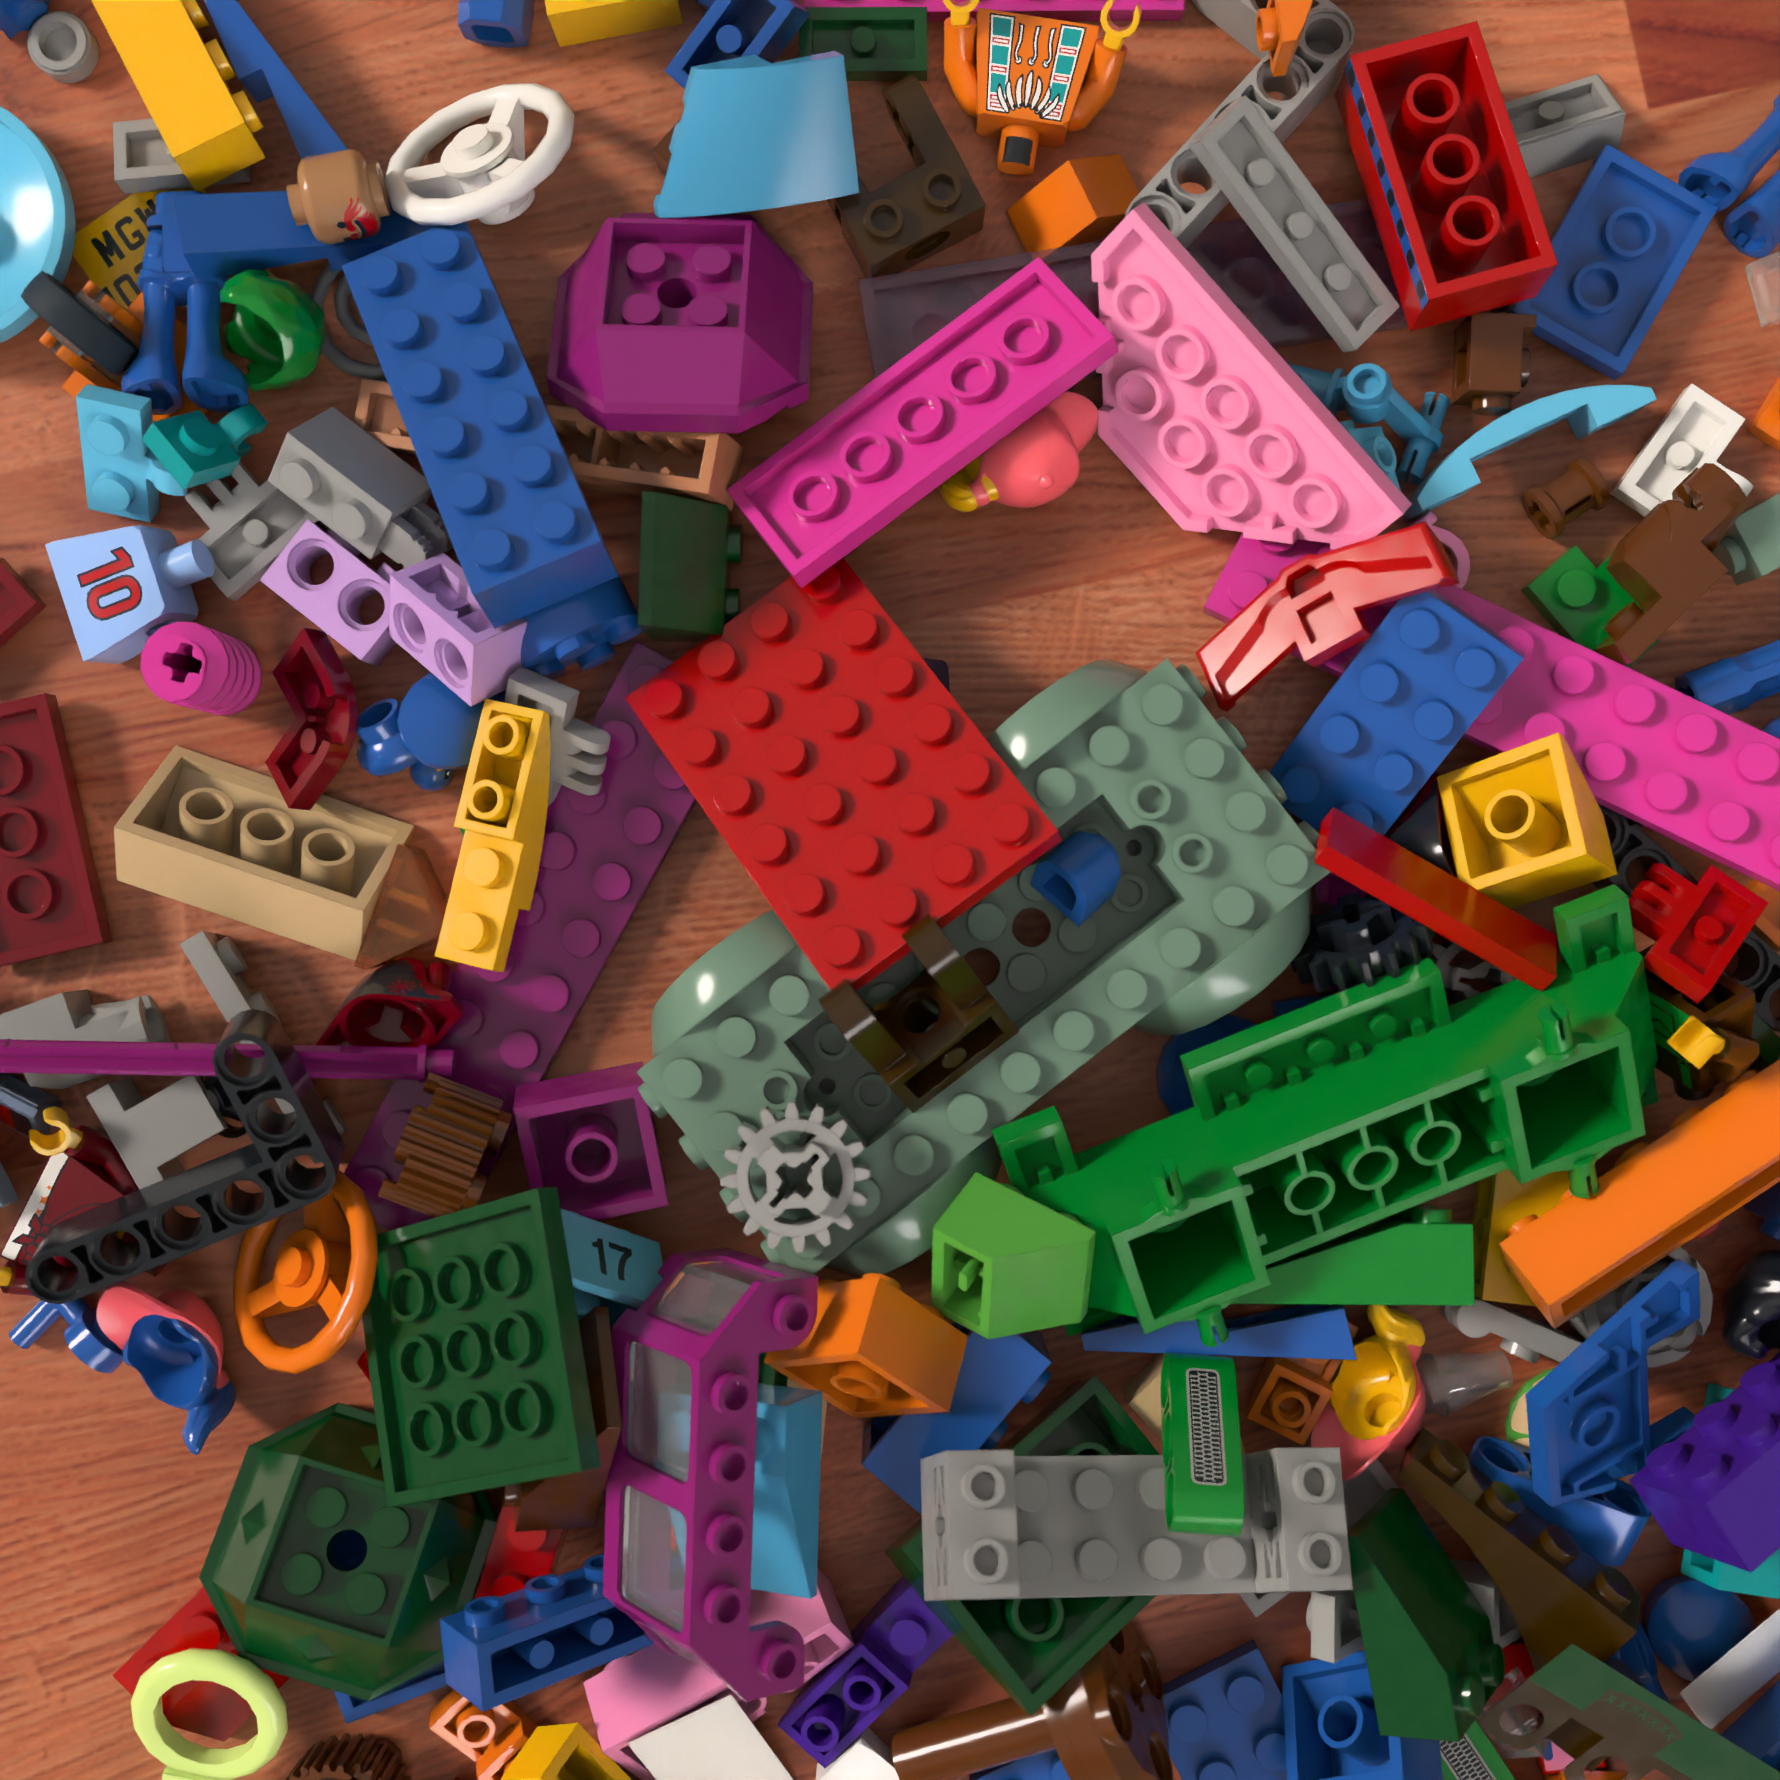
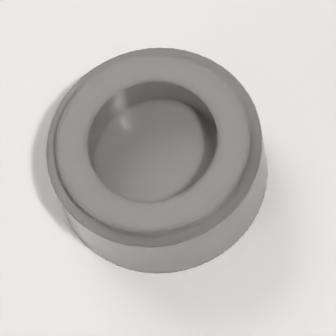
(63, 47)

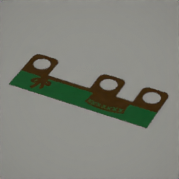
(1630, 1718)

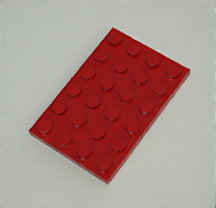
(841, 773)

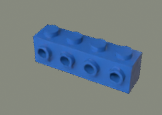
(535, 1636)

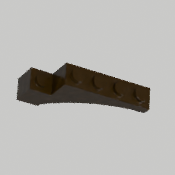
(1538, 1567)

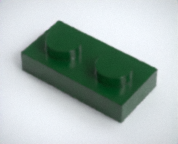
(874, 40)

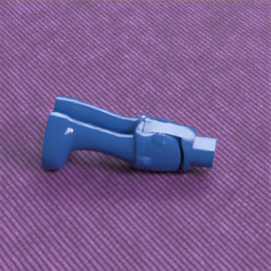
(1724, 176)
(167, 283)

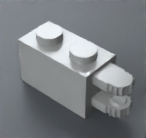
(359, 490)

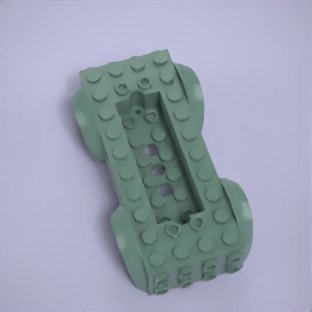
(1196, 928)

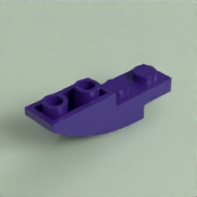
(866, 1678)

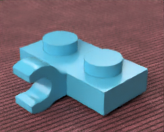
(117, 464)

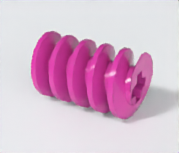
(201, 668)

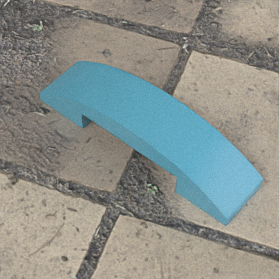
(1585, 409)

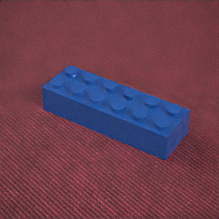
(478, 424)

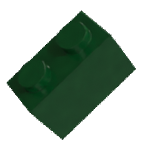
(686, 568)

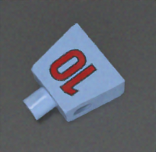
(126, 587)

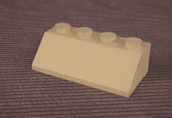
(237, 850)

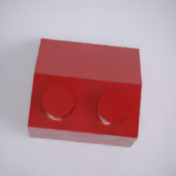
(193, 1705)

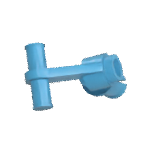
(1370, 397)

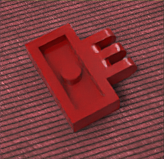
(1692, 925)

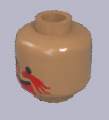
(339, 196)

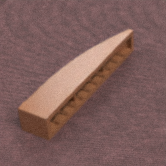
(605, 461)

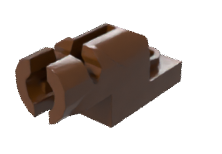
(1670, 560)

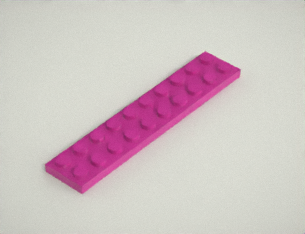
(1634, 738)

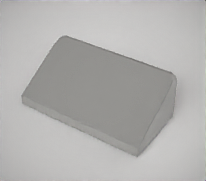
(1566, 124)

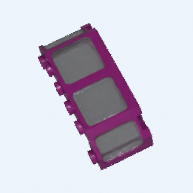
(688, 1462)

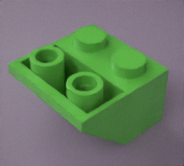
(1009, 1262)

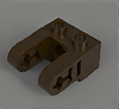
(920, 209)
(893, 1033)

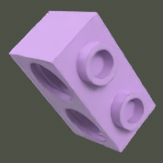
(337, 601)
(448, 631)

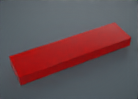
(1436, 899)

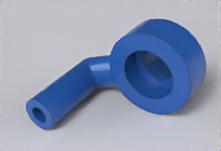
(81, 1335)

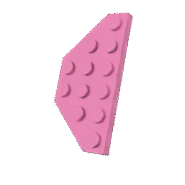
(1214, 409)

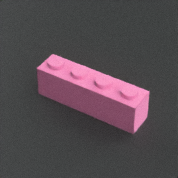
(655, 1688)

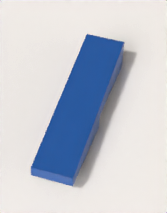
(268, 77)
(257, 231)
(1284, 1332)

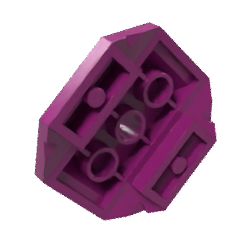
(681, 326)

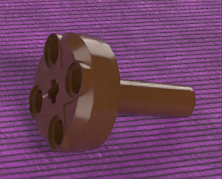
(1101, 1723)

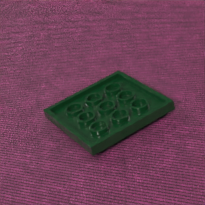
(478, 1352)

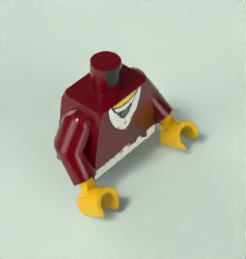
(77, 1177)

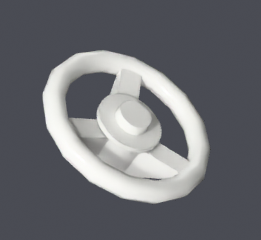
(485, 164)

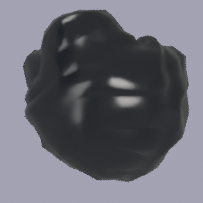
(1753, 1307)

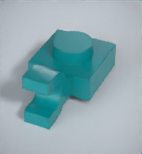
(203, 451)

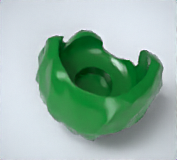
(273, 328)

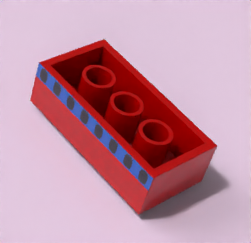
(1444, 176)

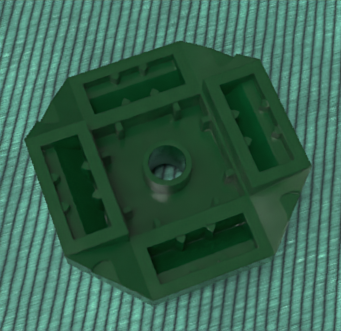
(290, 1598)

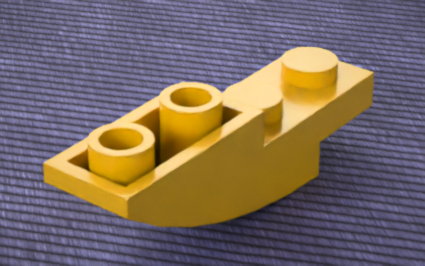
(503, 837)

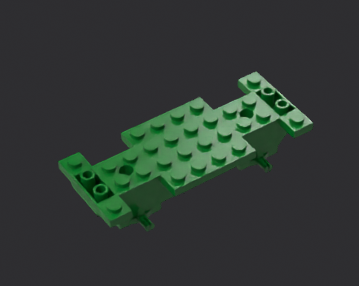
(1354, 1120)

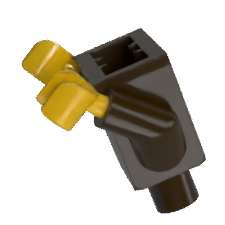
(1703, 1040)

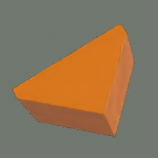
(1074, 204)

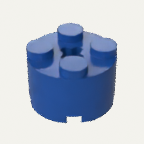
(579, 630)

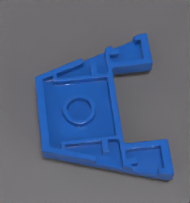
(1594, 1406)

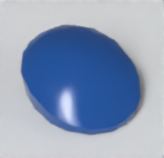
(439, 724)
(1693, 1624)

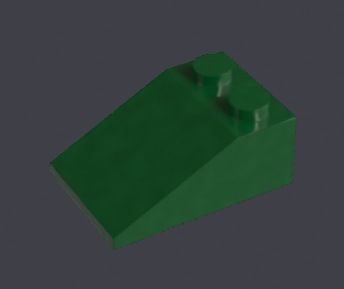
(1419, 1626)

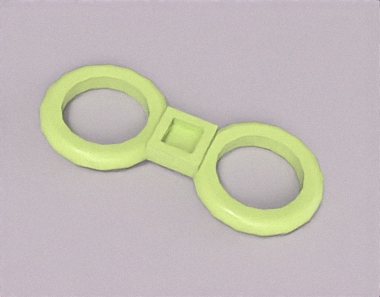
(192, 1761)

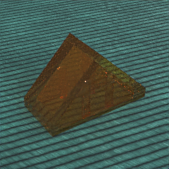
(406, 911)

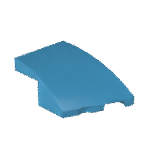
(760, 137)

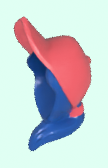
(175, 1349)

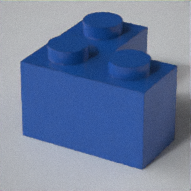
(738, 30)

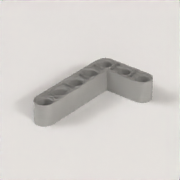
(1305, 85)

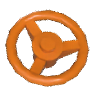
(315, 1266)

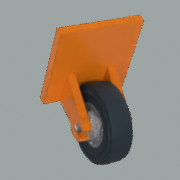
(83, 326)

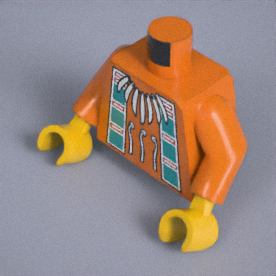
(1030, 76)

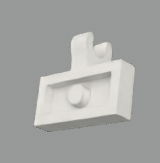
(1687, 437)

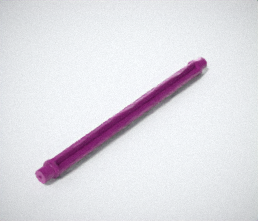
(197, 1058)

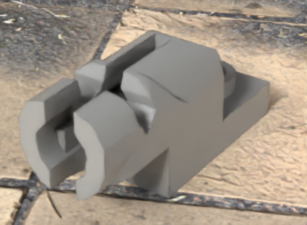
(75, 1018)

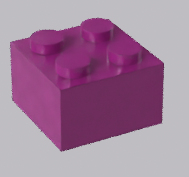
(592, 1142)

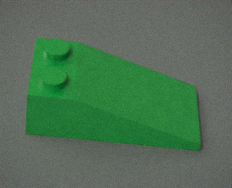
(1394, 1261)

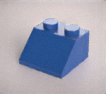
(1336, 1730)

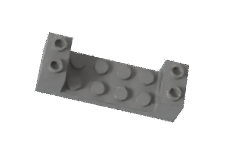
(1100, 1528)

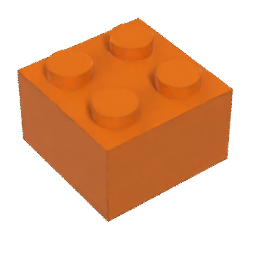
(876, 1351)

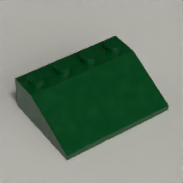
(1041, 1642)

